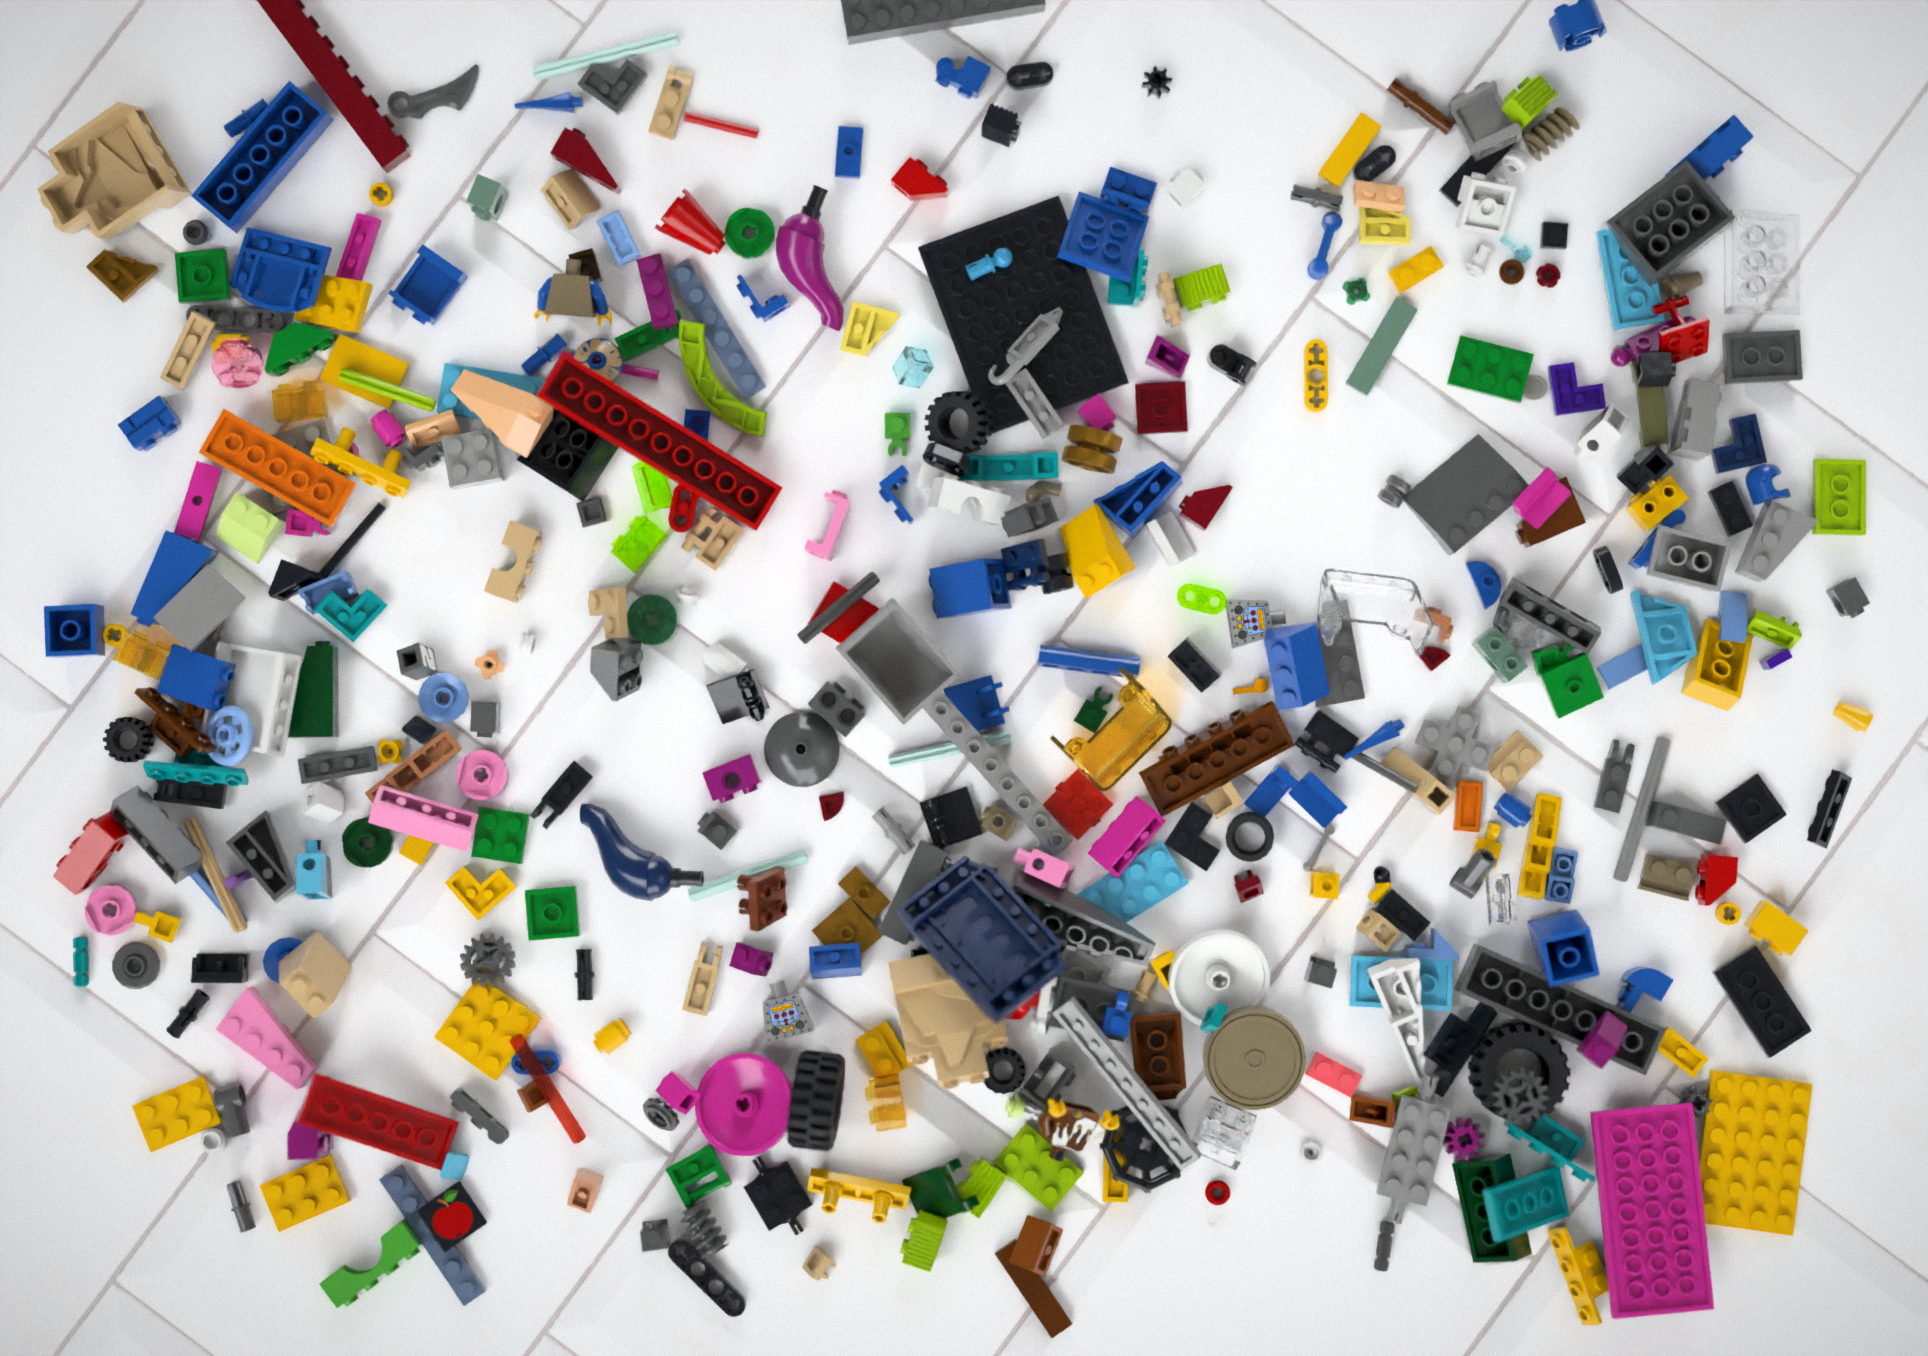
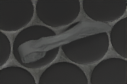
(453, 95)

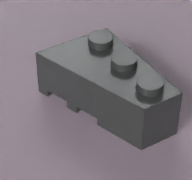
(264, 856)

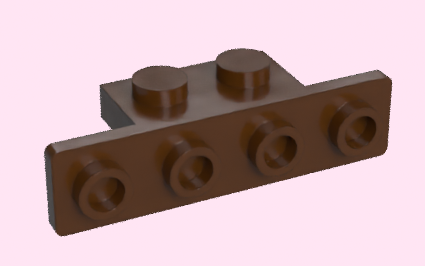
(172, 727)

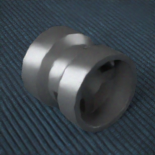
(1394, 491)

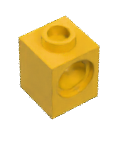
(1324, 885)

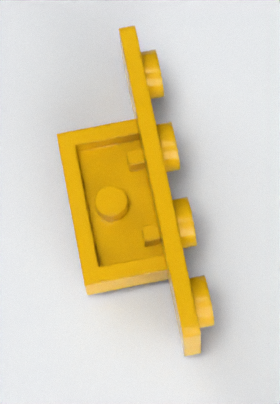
(1582, 1273)

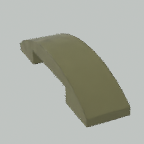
(1651, 413)

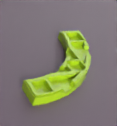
(708, 386)

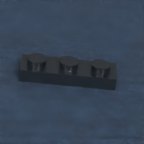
(1829, 808)

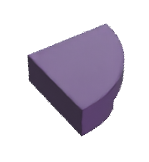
(236, 880)

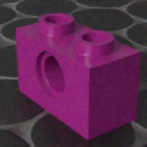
(716, 778)

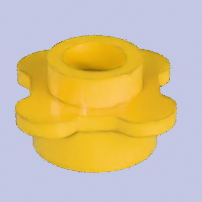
(384, 756)

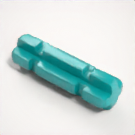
(80, 962)

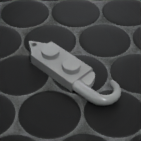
(1028, 345)

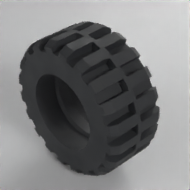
(1510, 1037)
(816, 1100)

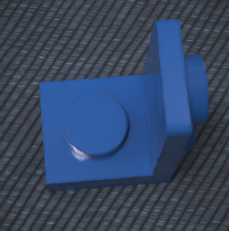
(773, 306)
(896, 480)
(1270, 790)

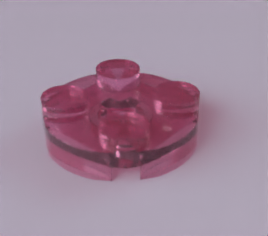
(230, 375)

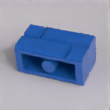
(150, 424)

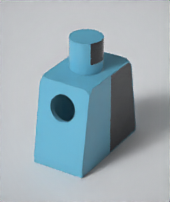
(315, 882)

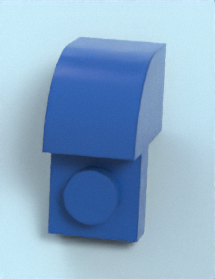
(1640, 981)

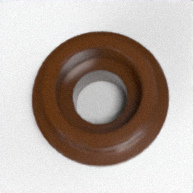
(1516, 266)

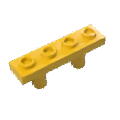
(353, 465)
(860, 1189)

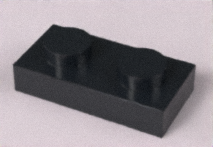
(1730, 508)
(1403, 915)

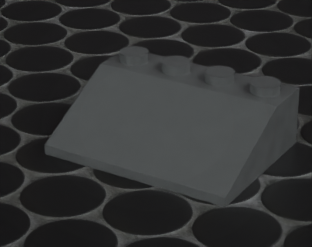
(1669, 223)
(1465, 494)

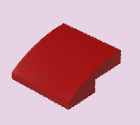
(848, 621)

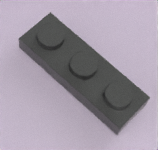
(337, 764)

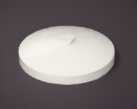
(1215, 970)

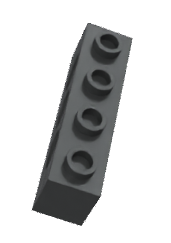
(1550, 615)

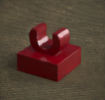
(1248, 888)

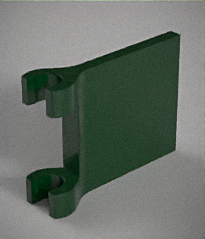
(936, 1192)

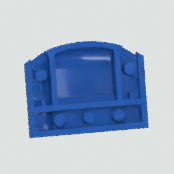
(279, 271)

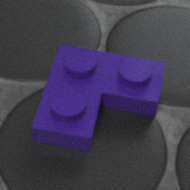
(1570, 398)

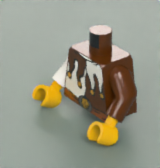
(1071, 1126)

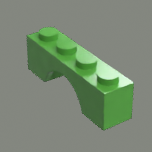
(346, 1282)

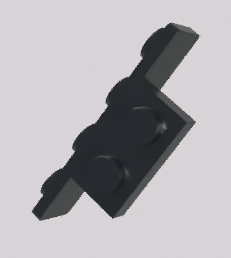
(1456, 1043)

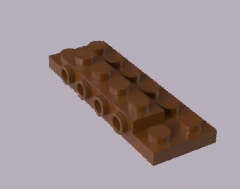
(1215, 756)

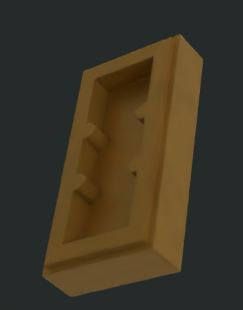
(864, 892)

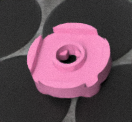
(475, 762)
(98, 904)

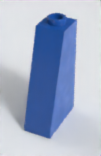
(172, 568)

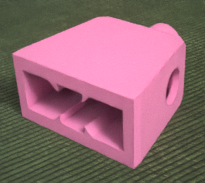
(1054, 870)

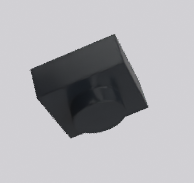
(1553, 235)

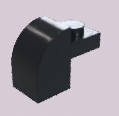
(1647, 464)

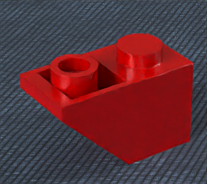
(917, 183)
(1716, 877)

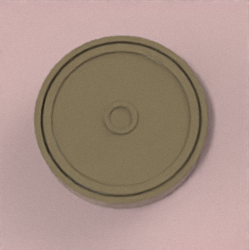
(1254, 1058)

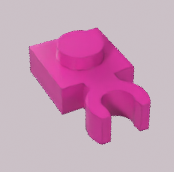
(302, 524)

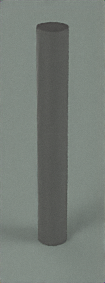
(1386, 772)

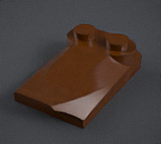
(1159, 1052)

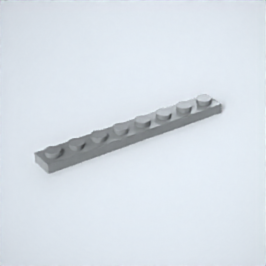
(1127, 1083)

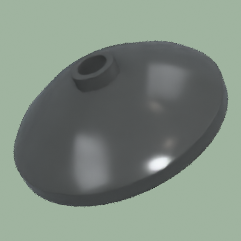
(820, 753)

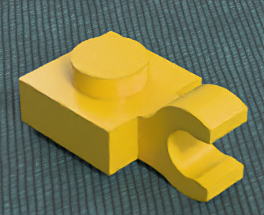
(1489, 841)
(161, 925)

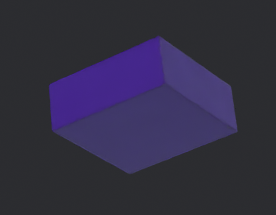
(1775, 659)

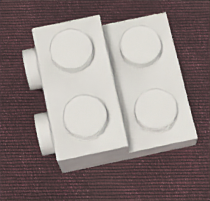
(1484, 204)

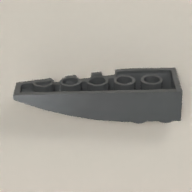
(1082, 923)

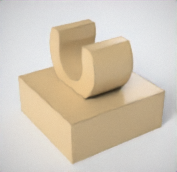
(817, 1264)

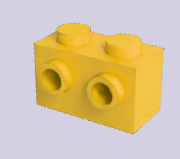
(1656, 502)
(1775, 927)

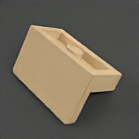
(569, 197)

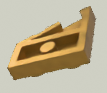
(121, 274)

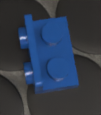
(1128, 190)

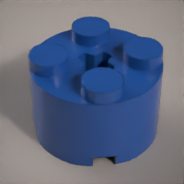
(1576, 24)

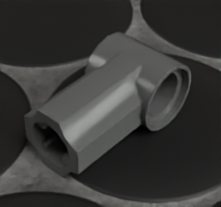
(1471, 877)
(231, 1104)

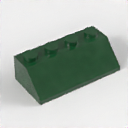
(1471, 1180)

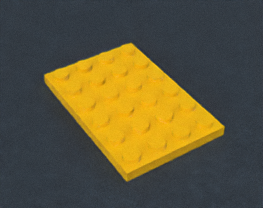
(1753, 1151)

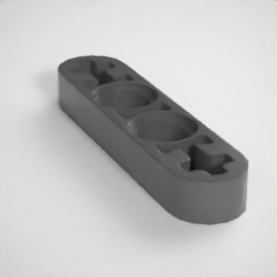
(236, 317)

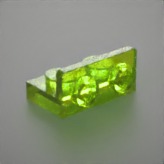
(638, 543)

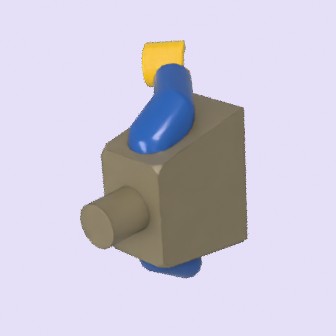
(572, 295)

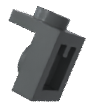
(716, 829)

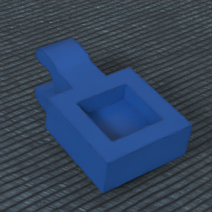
(1116, 1018)

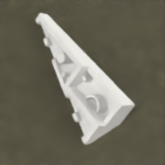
(1398, 990)

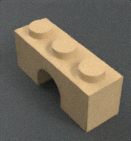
(510, 583)

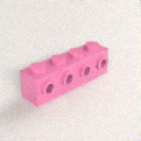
(423, 818)

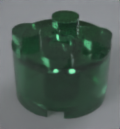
(655, 634)

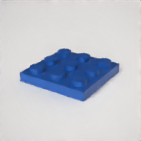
(1103, 236)

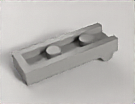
(1034, 403)

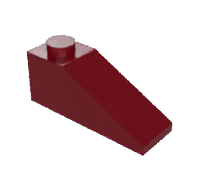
(578, 154)

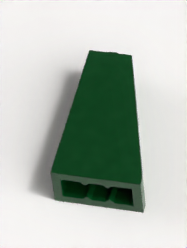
(316, 694)

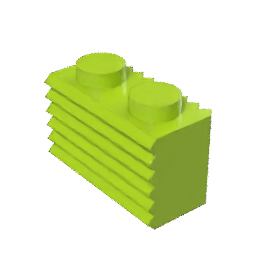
(1529, 101)
(1201, 287)
(983, 1182)
(924, 1240)

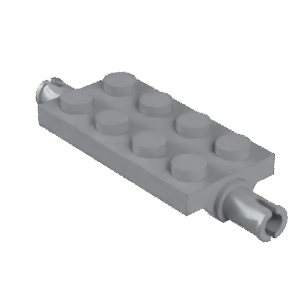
(1413, 1149)

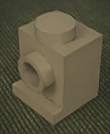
(1003, 831)

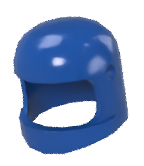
(1760, 484)

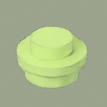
(1015, 1106)

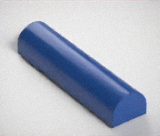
(1087, 661)

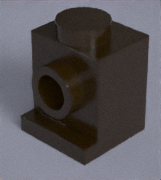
(589, 258)

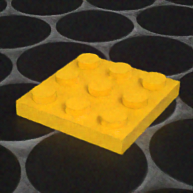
(484, 1025)

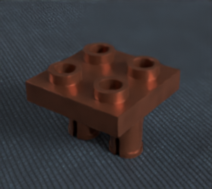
(765, 898)

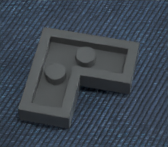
(614, 91)

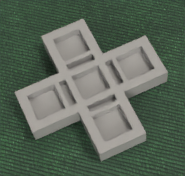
(1455, 745)

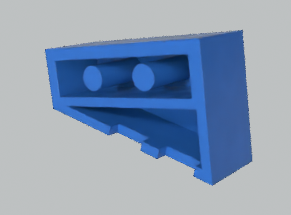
(1717, 148)
(1139, 499)

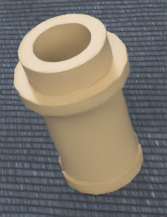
(1144, 985)

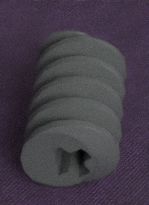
(704, 1229)

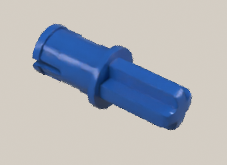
(245, 119)
(543, 354)

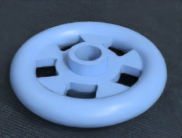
(229, 735)

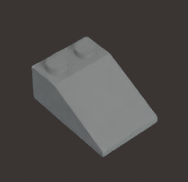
(1689, 559)

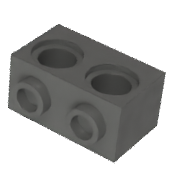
(833, 713)

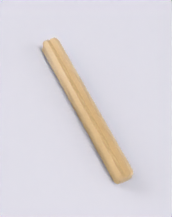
(216, 876)

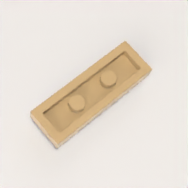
(188, 350)

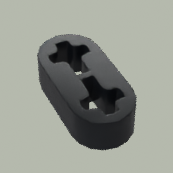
(1029, 70)
(1371, 160)
(946, 459)
(1608, 570)

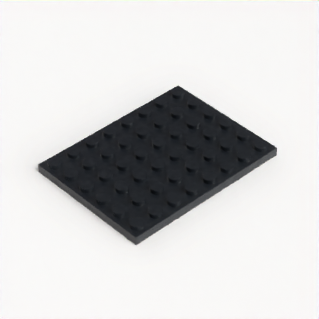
(999, 306)

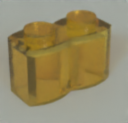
(299, 402)
(143, 654)
(887, 1102)

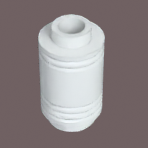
(724, 661)

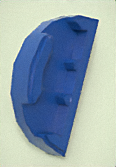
(1485, 581)

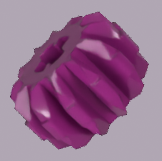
(1465, 1147)

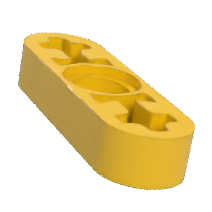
(1322, 357)

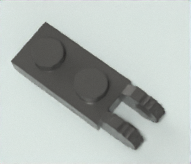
(1614, 779)
(480, 1116)

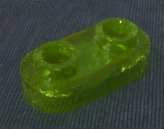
(1201, 599)

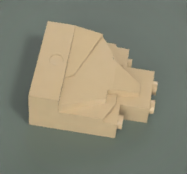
(111, 174)
(942, 1022)

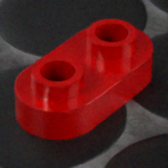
(682, 508)

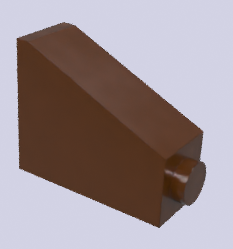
(1563, 519)

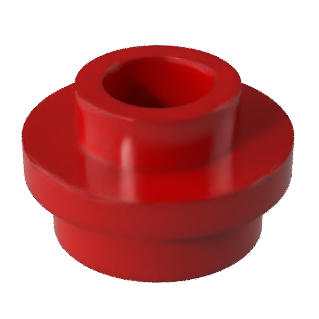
(1223, 1198)

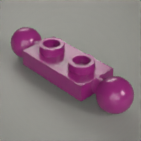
(1642, 343)

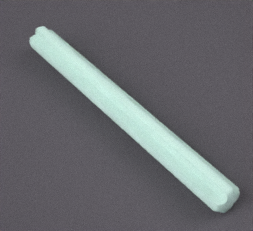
(605, 55)

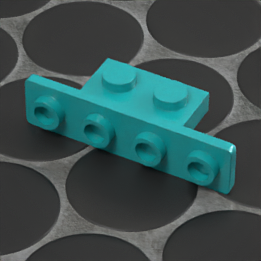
(196, 768)
(1554, 1139)

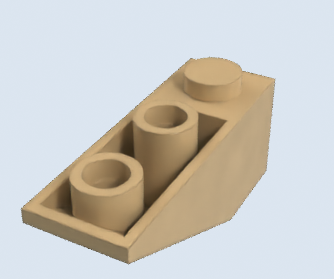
(1430, 790)

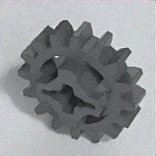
(489, 949)
(1523, 1086)

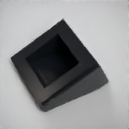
(419, 729)

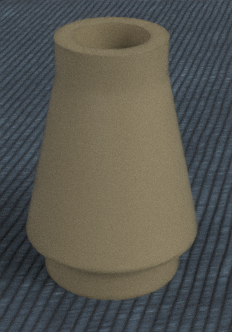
(1680, 284)

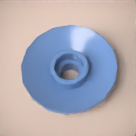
(431, 693)

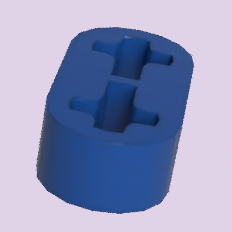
(541, 1055)

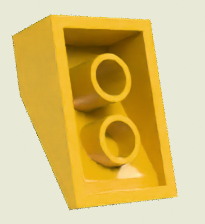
(1094, 551)
(1718, 669)

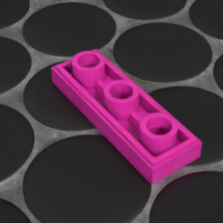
(194, 516)

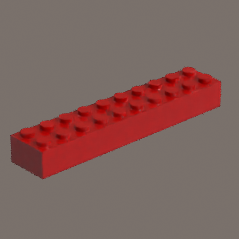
(658, 441)

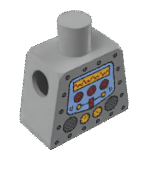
(1250, 620)
(785, 1014)

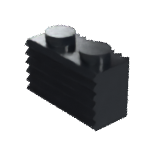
(1001, 125)

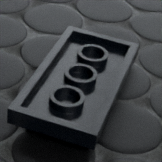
(1761, 1001)

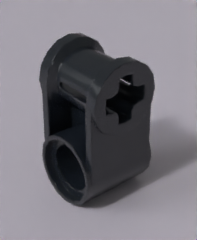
(1232, 364)

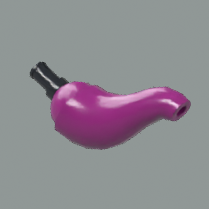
(801, 259)

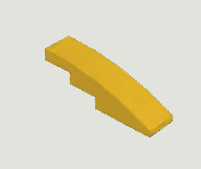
(1539, 846)

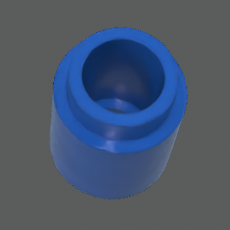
(1513, 810)

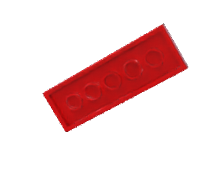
(377, 1121)

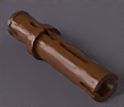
(1420, 106)

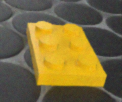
(339, 304)
(177, 1113)
(305, 1193)

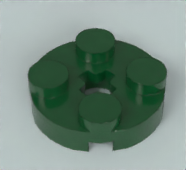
(369, 857)

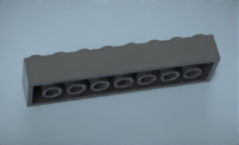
(895, 18)
(1555, 1009)

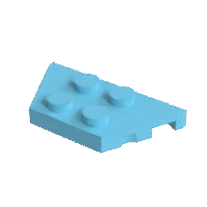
(1663, 634)

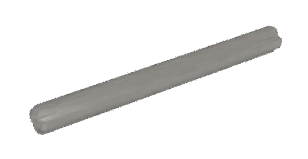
(1642, 809)

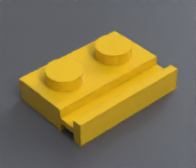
(883, 1050)

